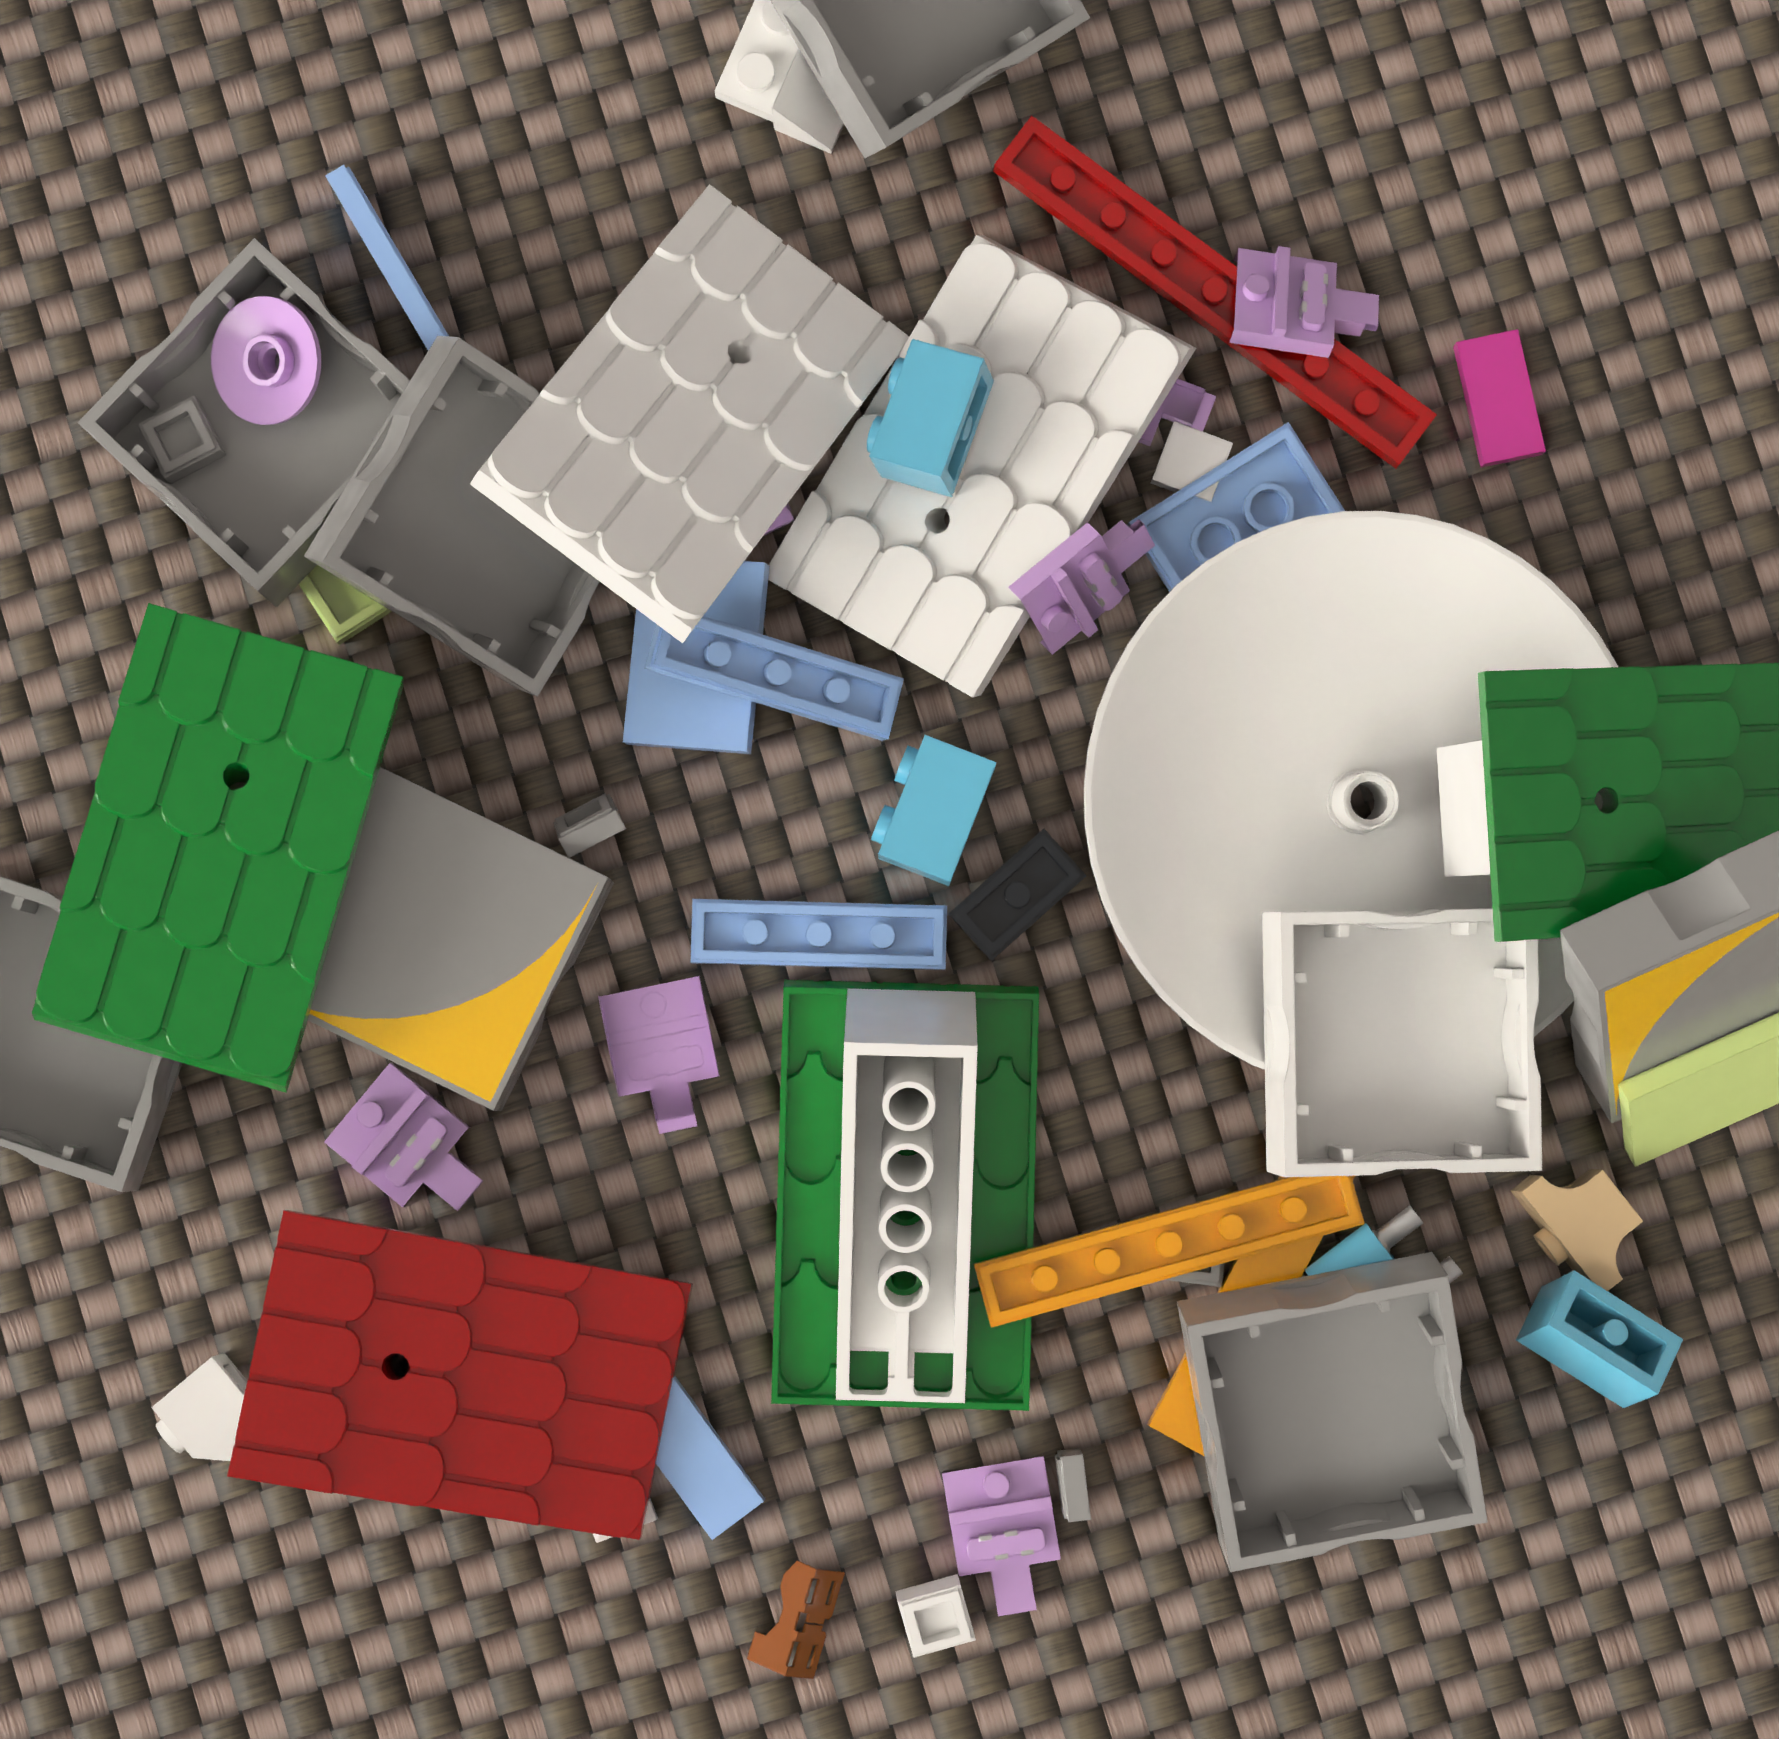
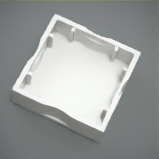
(1399, 1043)

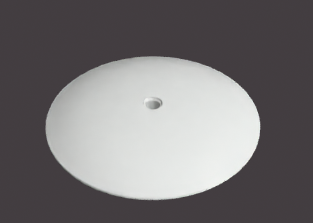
(1259, 708)

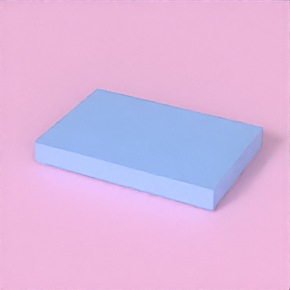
(1255, 491)
(684, 714)

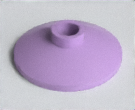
(246, 354)

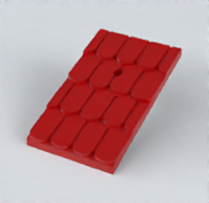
(524, 1389)

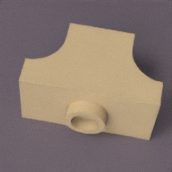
(1580, 1222)

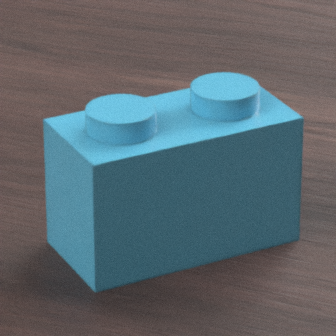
(929, 417)
(934, 809)
(1599, 1339)

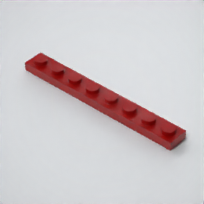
(1204, 287)

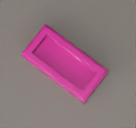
(1499, 398)

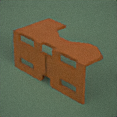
(776, 1646)

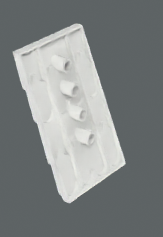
(691, 413)
(1057, 428)

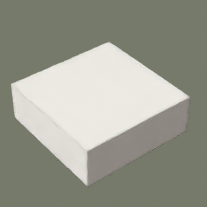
(1188, 457)
(935, 1615)

